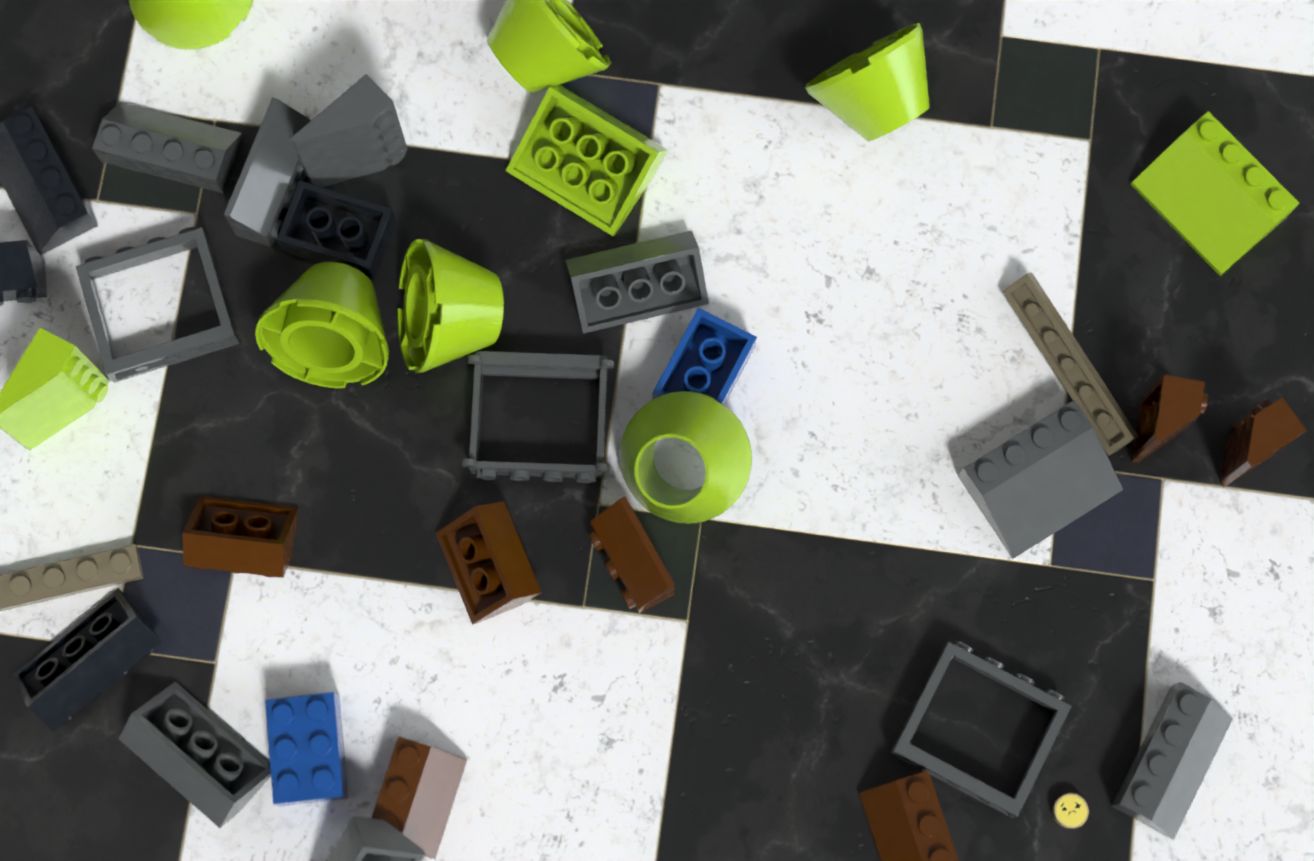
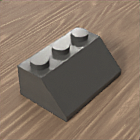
(374, 841)

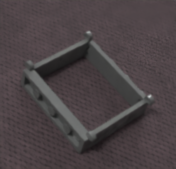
(542, 366)

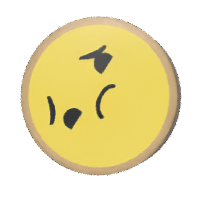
(1070, 811)

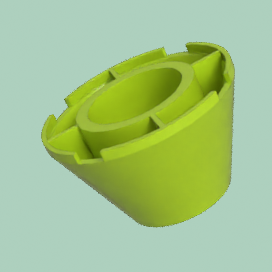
(190, 22)
(545, 43)
(878, 86)
(447, 306)
(326, 328)
(715, 435)

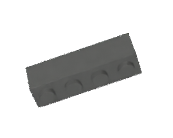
(167, 146)
(268, 177)
(637, 281)
(196, 753)
(1173, 760)

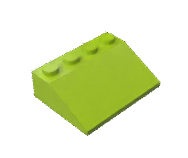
(585, 159)
(1214, 193)
(48, 390)

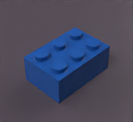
(707, 358)
(306, 749)

